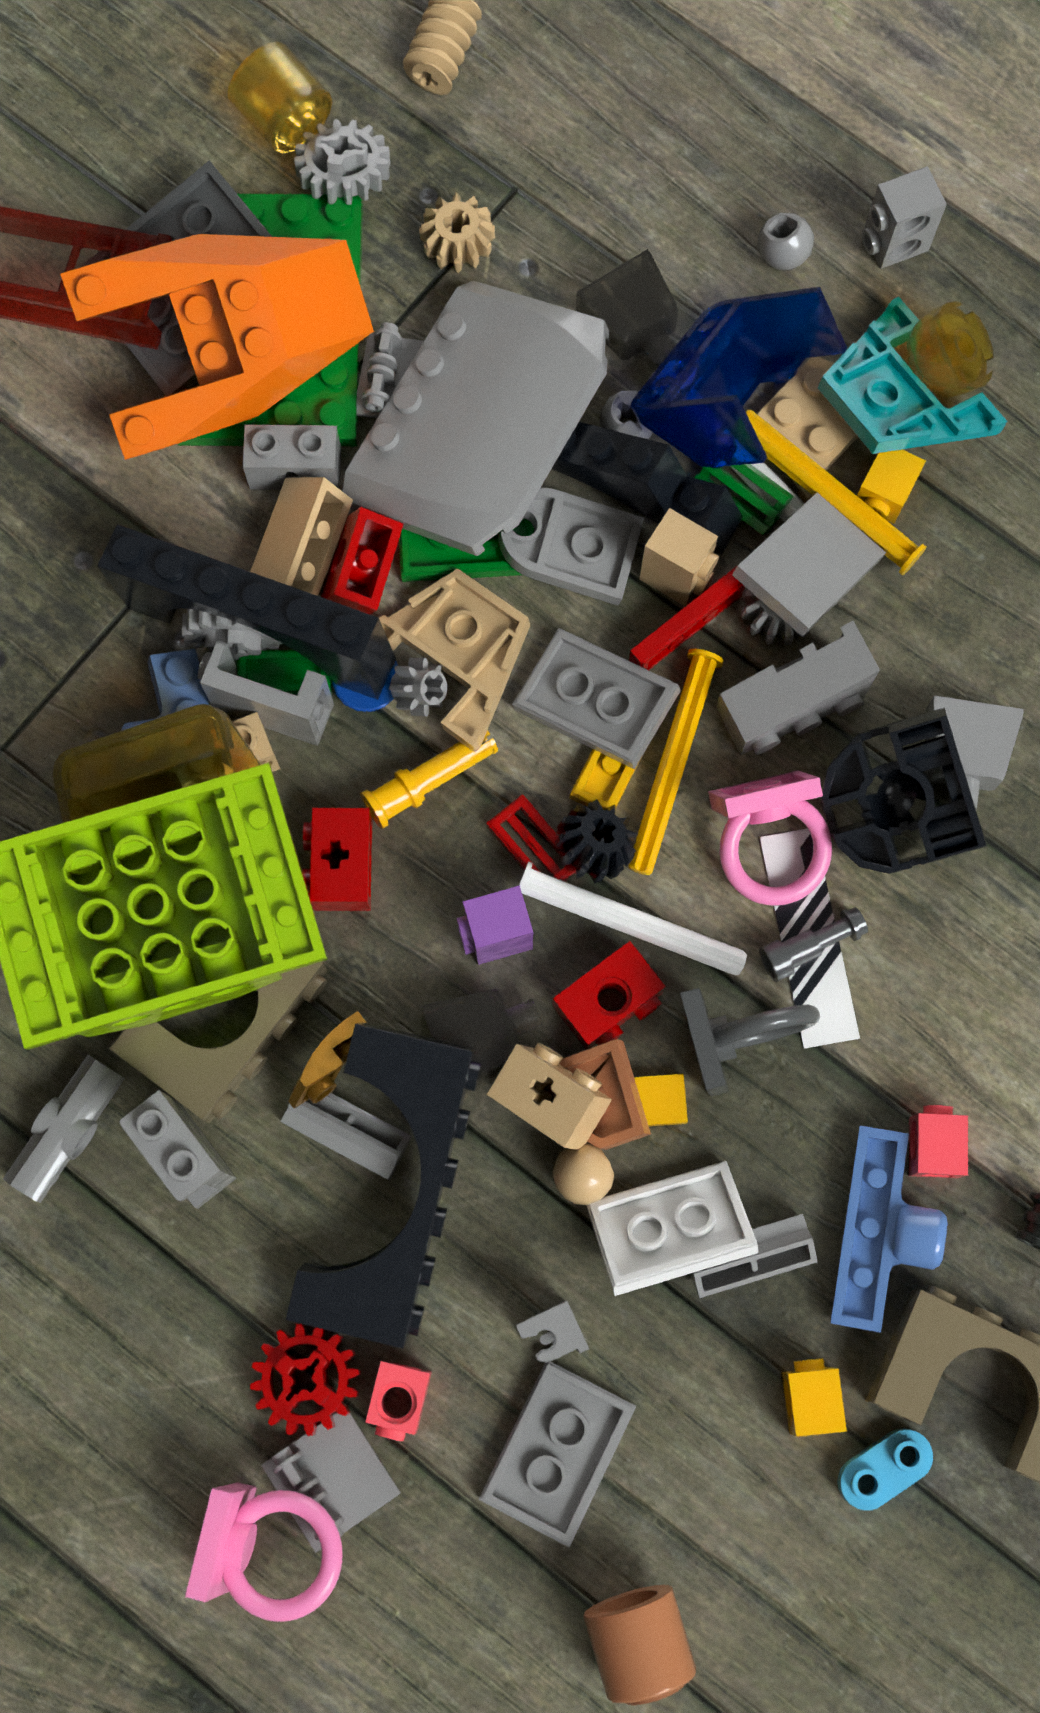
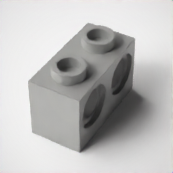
(903, 217)

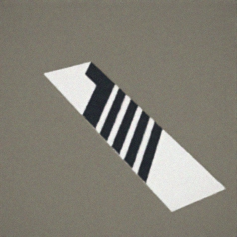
(823, 979)

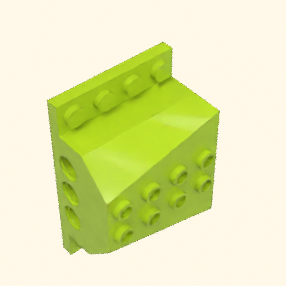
(153, 909)

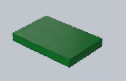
(431, 560)

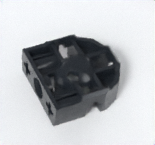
(944, 828)

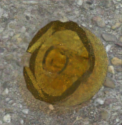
(950, 351)

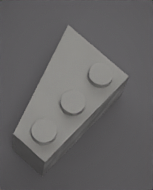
(798, 692)

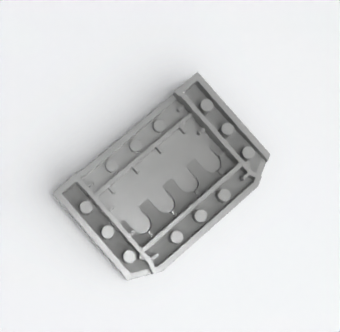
(479, 416)

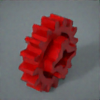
(288, 1364)

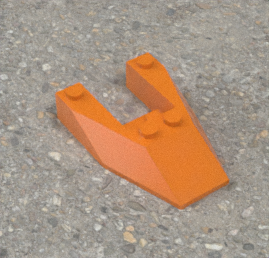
(252, 317)

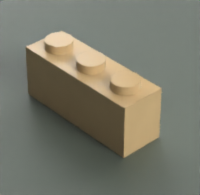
(302, 533)

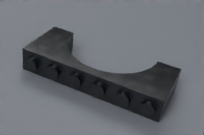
(161, 577)
(380, 1292)

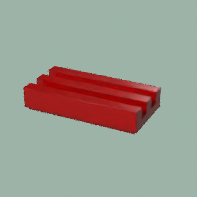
(542, 826)

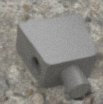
(983, 739)

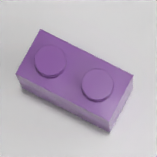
(496, 925)

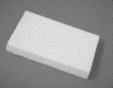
(671, 1228)

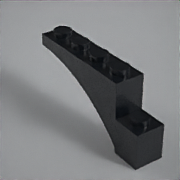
(647, 479)

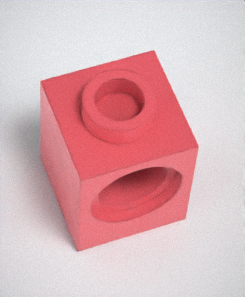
(938, 1143)
(411, 1379)

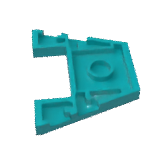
(891, 404)

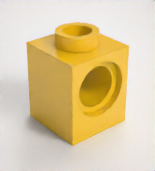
(890, 482)
(813, 1399)

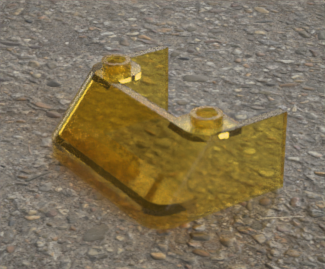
(149, 761)

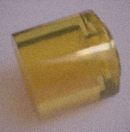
(279, 96)

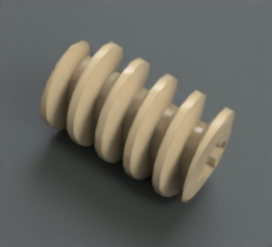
(441, 44)

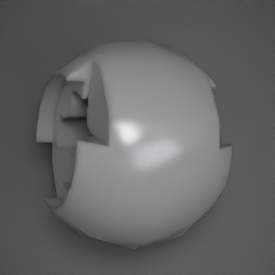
(619, 405)

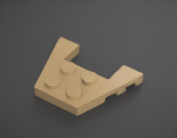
(808, 418)
(471, 638)

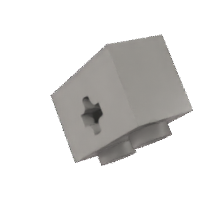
(290, 451)

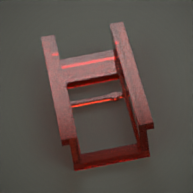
(53, 308)

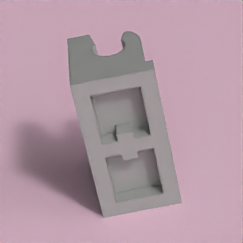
(563, 1331)

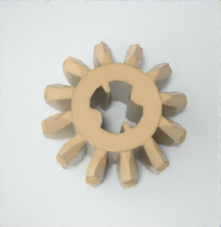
(441, 234)

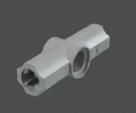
(63, 1129)

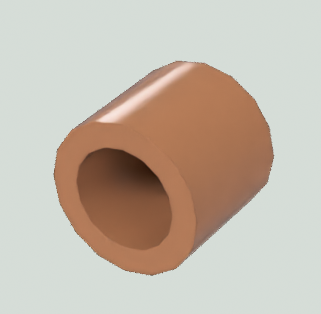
(640, 1645)

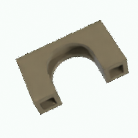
(208, 1077)
(934, 1334)

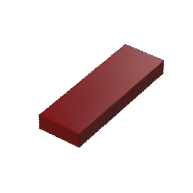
(687, 622)

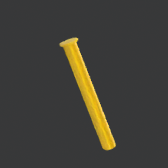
(817, 479)
(674, 759)

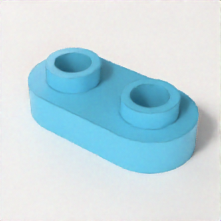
(884, 1465)

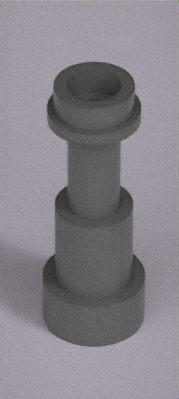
(784, 956)

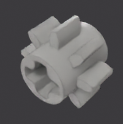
(418, 686)

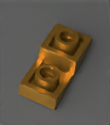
(325, 1064)

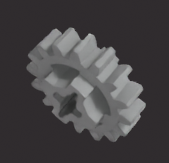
(342, 162)
(206, 629)

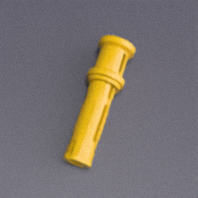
(409, 787)

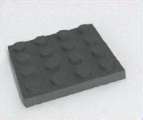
(196, 206)

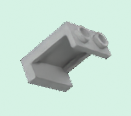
(282, 712)
(177, 1149)

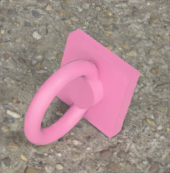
(767, 802)
(229, 1541)

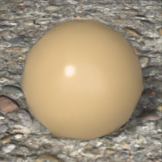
(583, 1174)

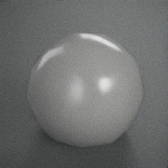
(785, 241)

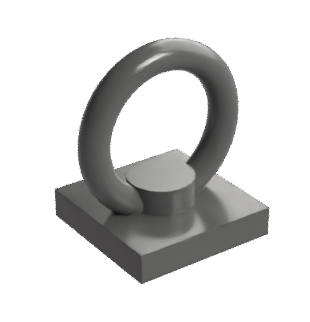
(717, 1039)

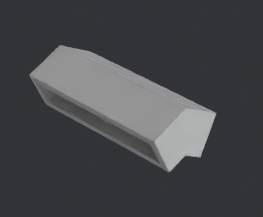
(350, 1133)
(781, 1248)

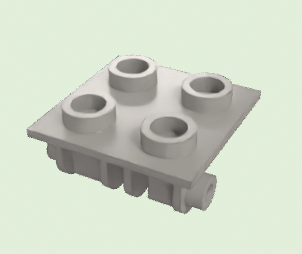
(383, 367)
(337, 1472)

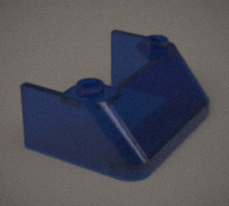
(720, 362)

